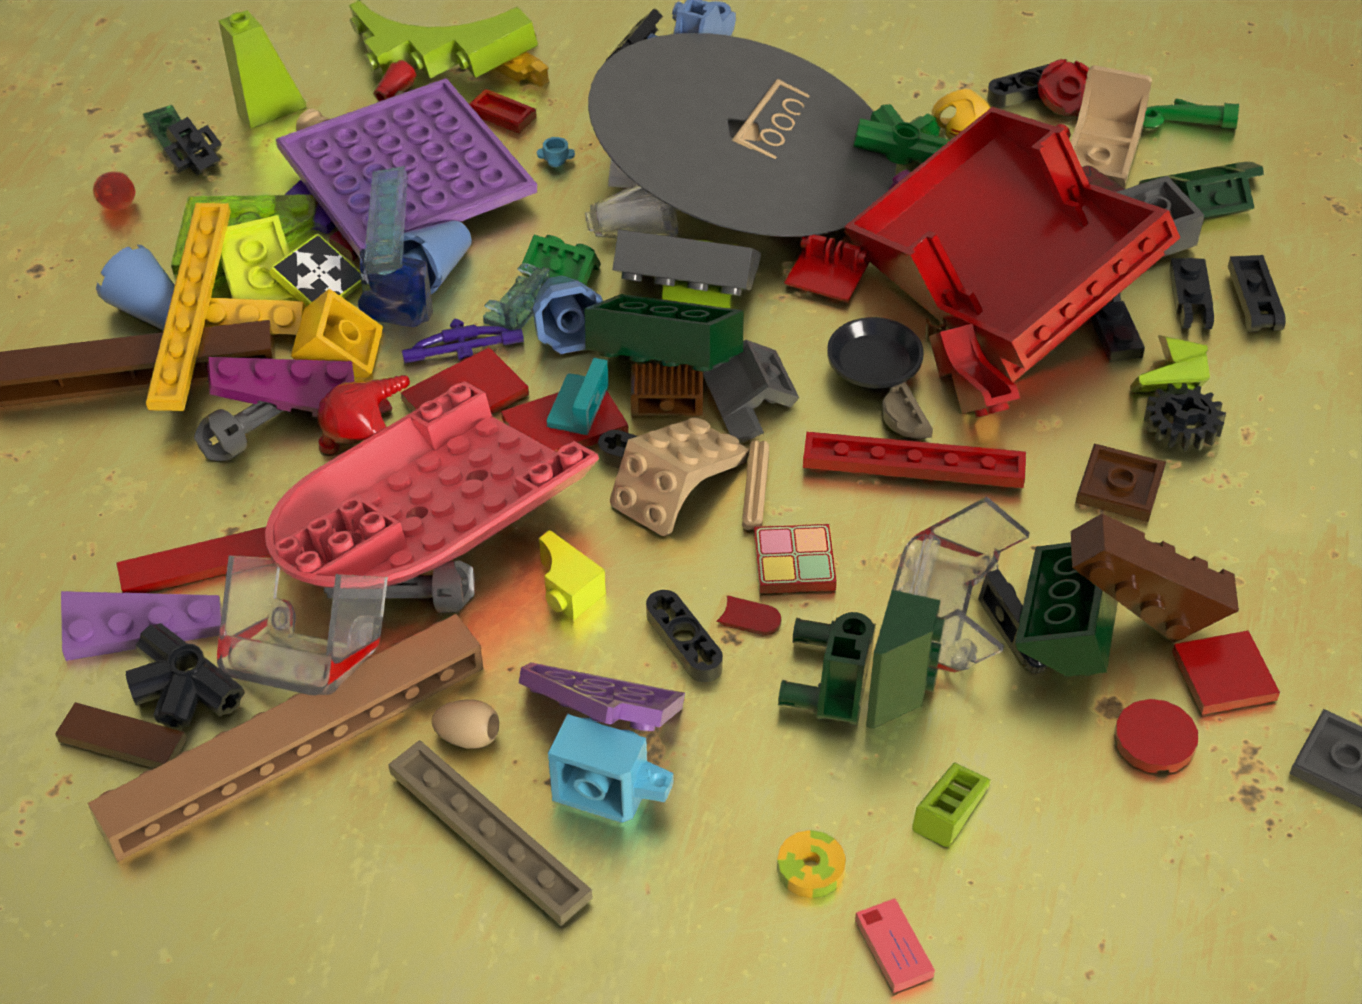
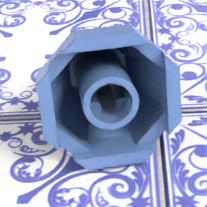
(561, 313)

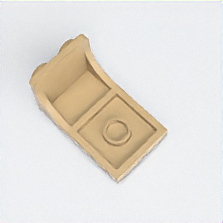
(1111, 120)
(666, 466)

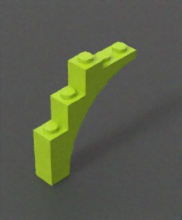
(473, 45)

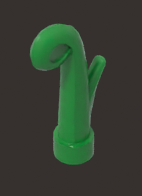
(1185, 111)

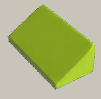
(1179, 350)

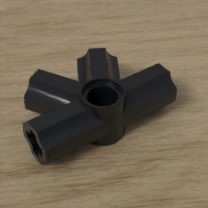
(173, 685)

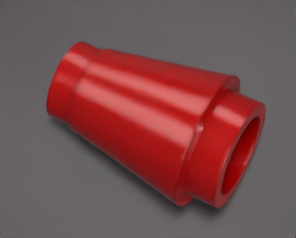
(398, 77)

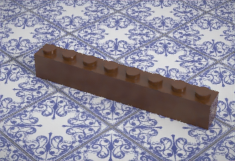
(116, 363)

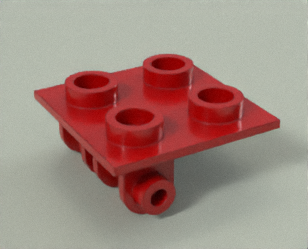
(828, 269)

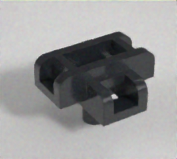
(190, 144)

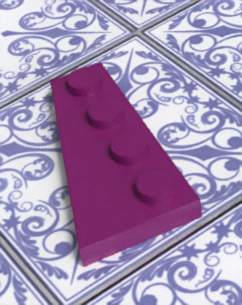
(277, 381)

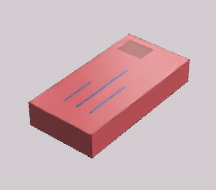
(894, 945)

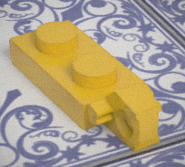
(526, 67)

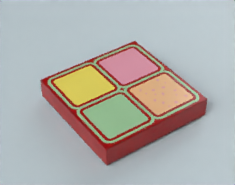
(794, 558)

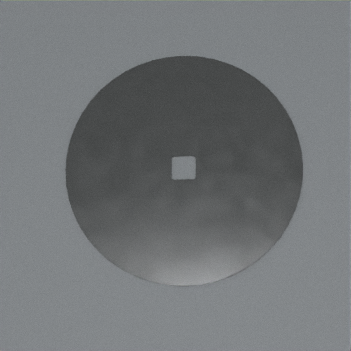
(665, 125)

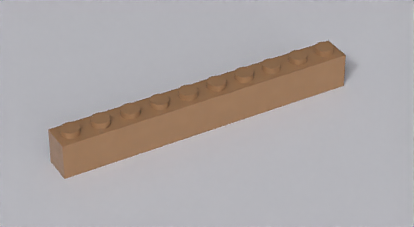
(283, 738)

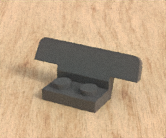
(745, 383)

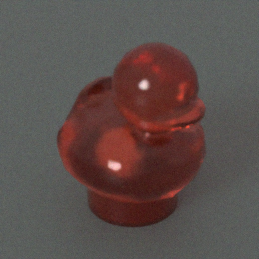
(114, 190)

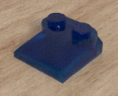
(397, 297)

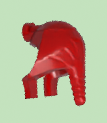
(355, 410)

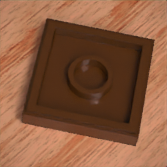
(1120, 482)

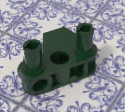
(844, 668)

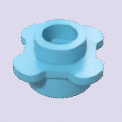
(555, 151)

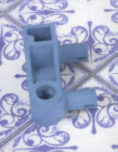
(703, 17)

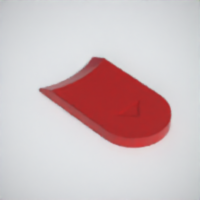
(750, 616)

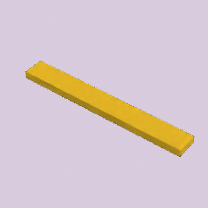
(188, 308)

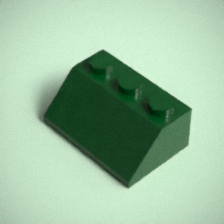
(904, 657)

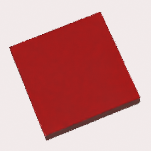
(1225, 672)

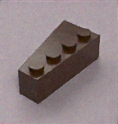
(1151, 579)

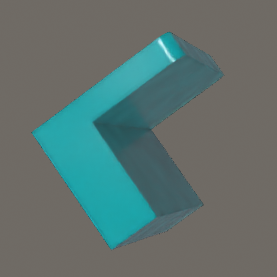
(580, 399)

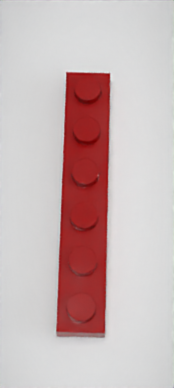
(915, 459)

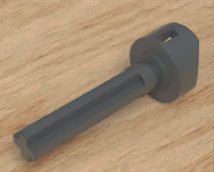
(231, 430)
(445, 586)

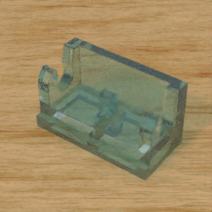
(517, 304)

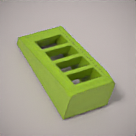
(1189, 371)
(955, 804)

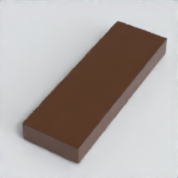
(120, 736)

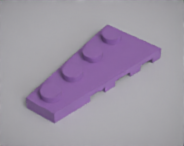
(113, 621)

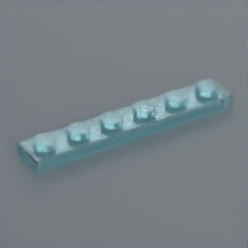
(386, 221)

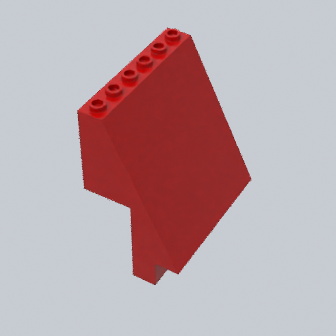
(1010, 238)

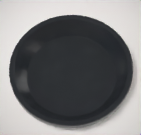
(875, 352)

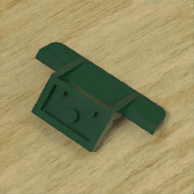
(1218, 189)

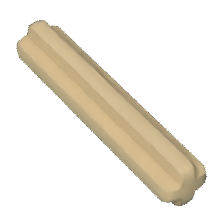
(755, 485)

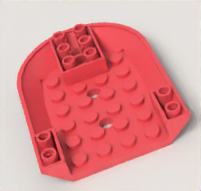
(417, 493)

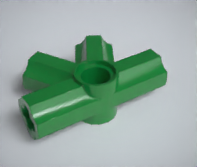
(898, 139)

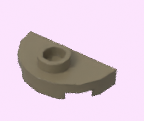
(904, 414)

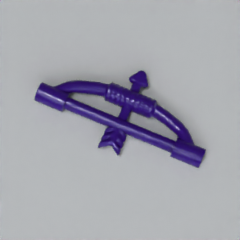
(463, 348)

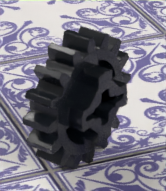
(1184, 416)

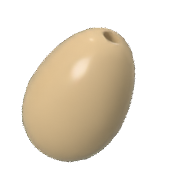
(466, 723)

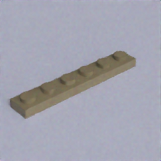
(491, 832)

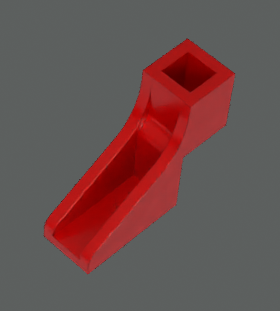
(976, 381)

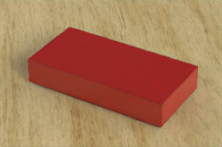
(503, 111)

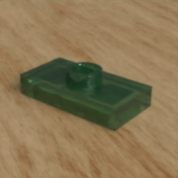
(159, 121)

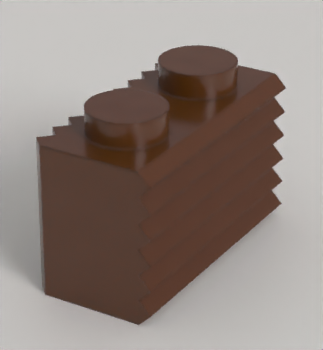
(666, 390)

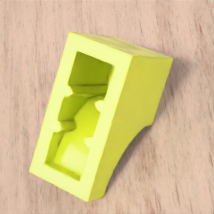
(572, 578)

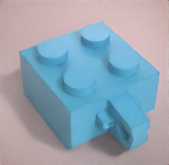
(604, 770)

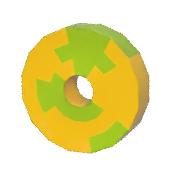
(809, 880)

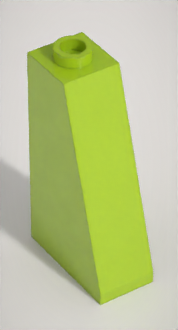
(257, 74)

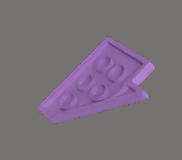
(604, 697)

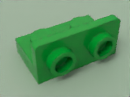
(561, 258)

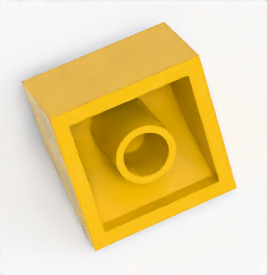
(337, 332)

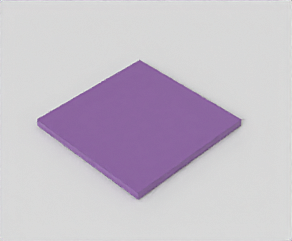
(447, 150)

